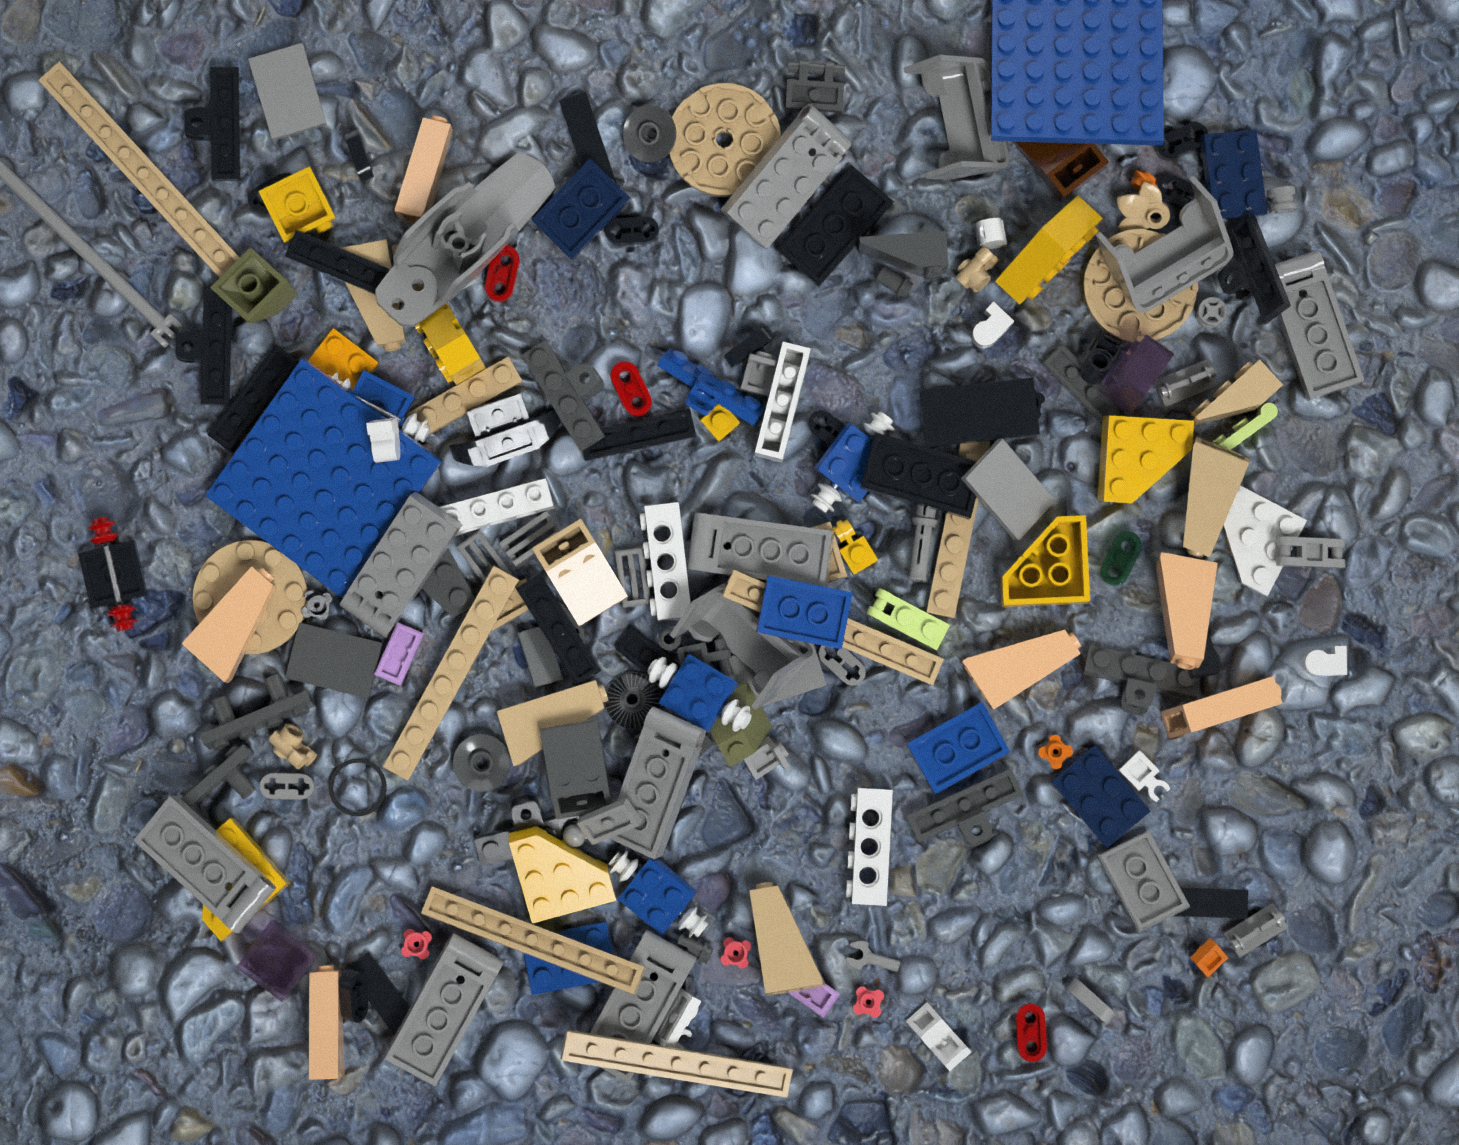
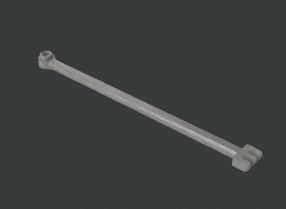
(91, 257)

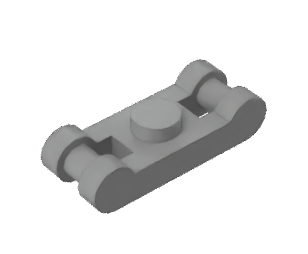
(1310, 552)

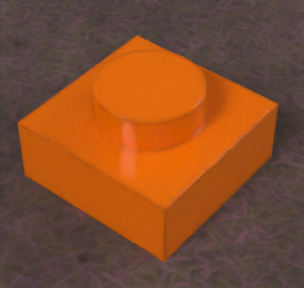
(1209, 957)

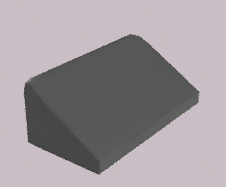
(540, 657)

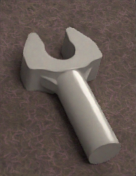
(871, 958)

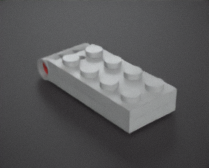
(786, 176)
(1316, 329)
(760, 549)
(400, 564)
(659, 779)
(205, 863)
(443, 1009)
(641, 1014)

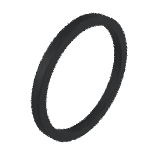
(383, 794)

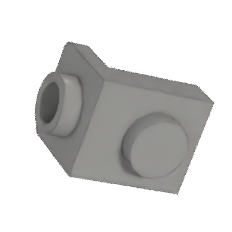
(759, 374)
(766, 758)

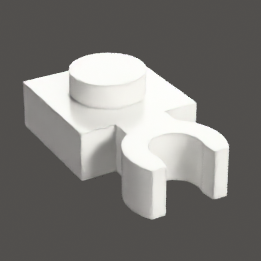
(1141, 773)

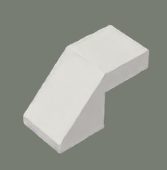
(938, 1036)

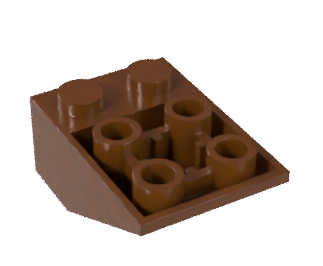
(1064, 165)

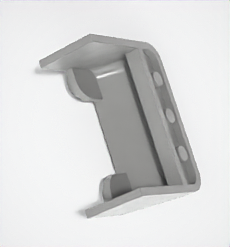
(966, 108)
(1176, 258)
(769, 656)

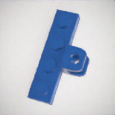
(708, 389)

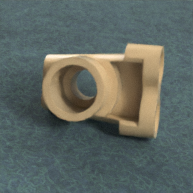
(973, 272)
(288, 745)

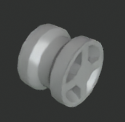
(1282, 200)
(1215, 308)

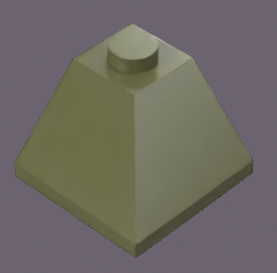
(254, 288)
(744, 742)

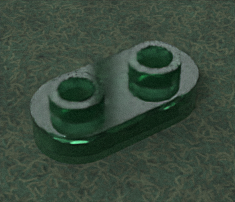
(1120, 559)

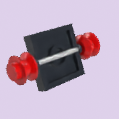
(113, 574)

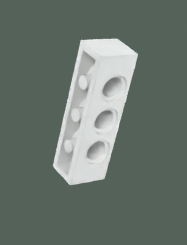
(782, 402)
(501, 506)
(666, 516)
(881, 802)

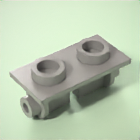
(1186, 383)
(1256, 930)

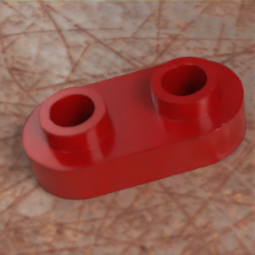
(503, 275)
(632, 389)
(1030, 1032)

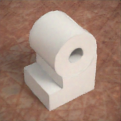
(990, 233)
(989, 331)
(384, 439)
(1323, 664)

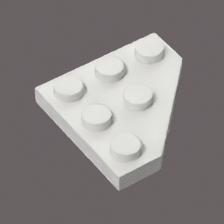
(1252, 535)

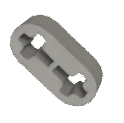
(837, 668)
(287, 779)
(1091, 1001)

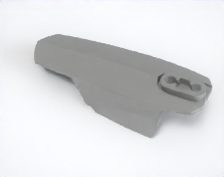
(461, 238)

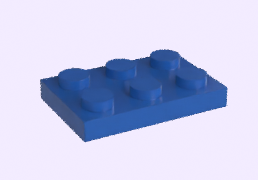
(804, 612)
(958, 748)
(548, 977)

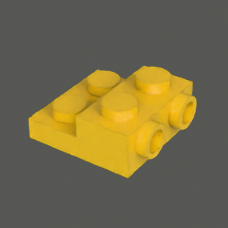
(298, 205)

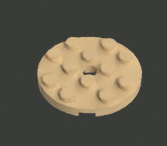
(716, 111)
(1113, 309)
(284, 609)

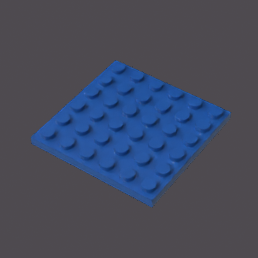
(1077, 71)
(312, 479)

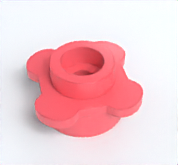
(409, 948)
(741, 959)
(861, 1006)

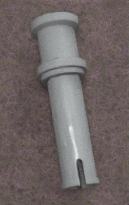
(923, 521)

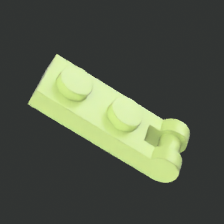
(1246, 428)
(909, 619)

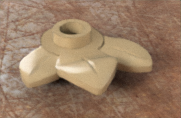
(1139, 208)

